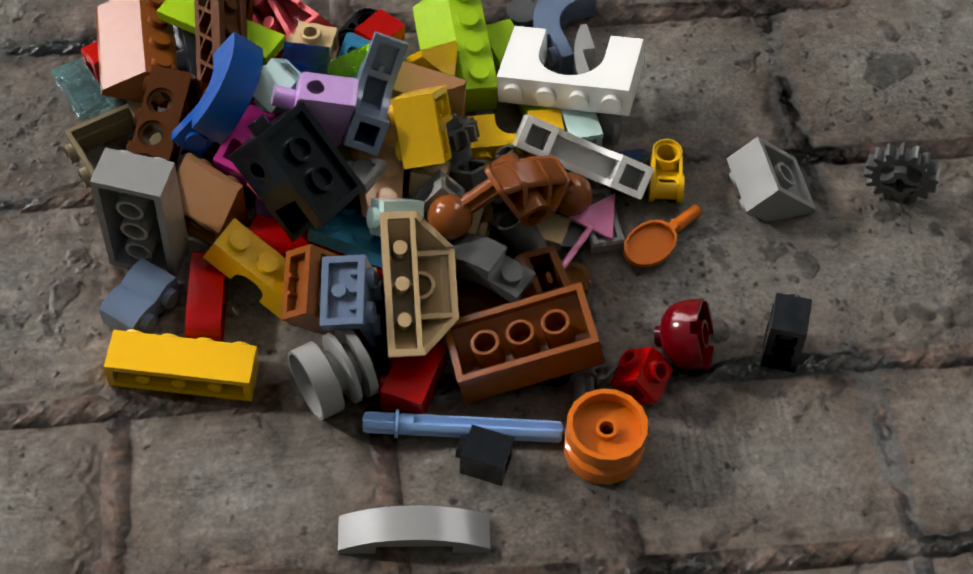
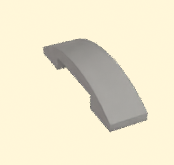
(583, 61)
(413, 527)

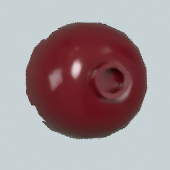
(685, 334)

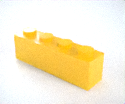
(182, 365)

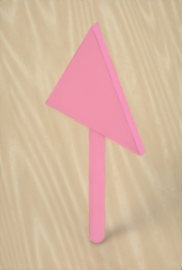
(597, 218)

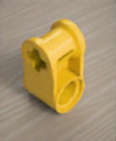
(668, 176)

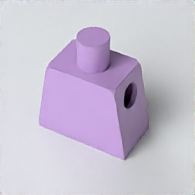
(327, 97)

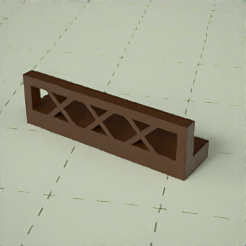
(225, 18)

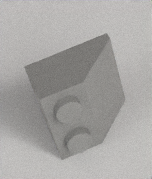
(769, 182)

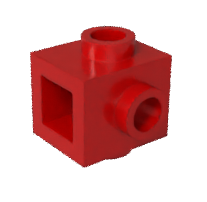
(642, 374)

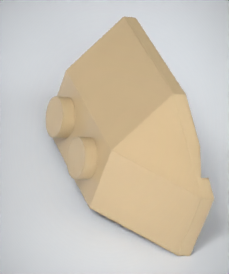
(416, 284)

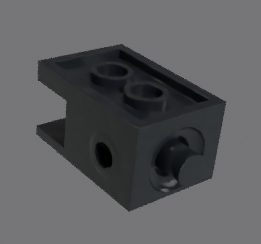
(296, 170)

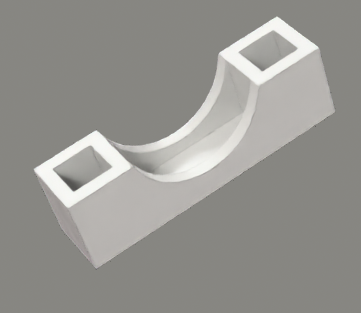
(583, 157)

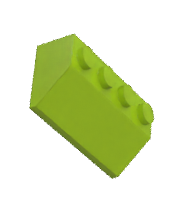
(462, 22)

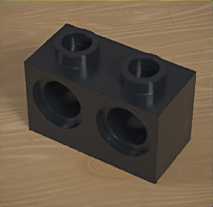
(786, 332)

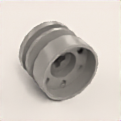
(340, 369)

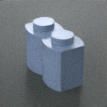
(140, 298)

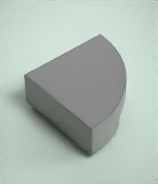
(368, 171)

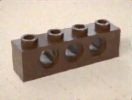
(162, 85)

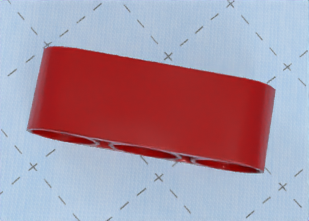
(205, 300)

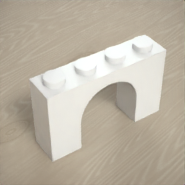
(602, 90)

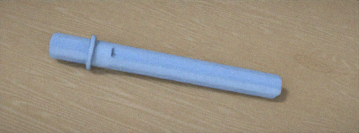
(459, 426)

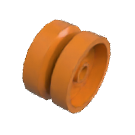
(605, 436)

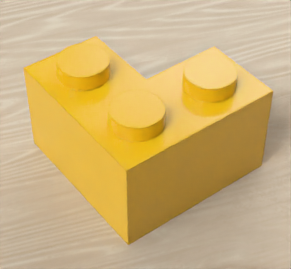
(421, 126)

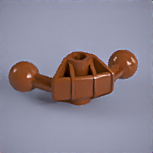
(529, 186)

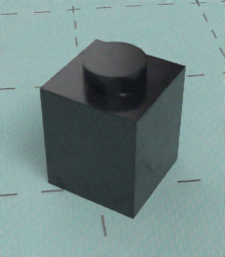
(485, 454)

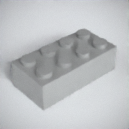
(140, 210)

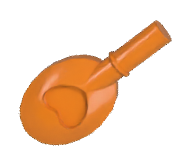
(656, 239)

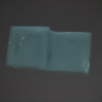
(80, 87)

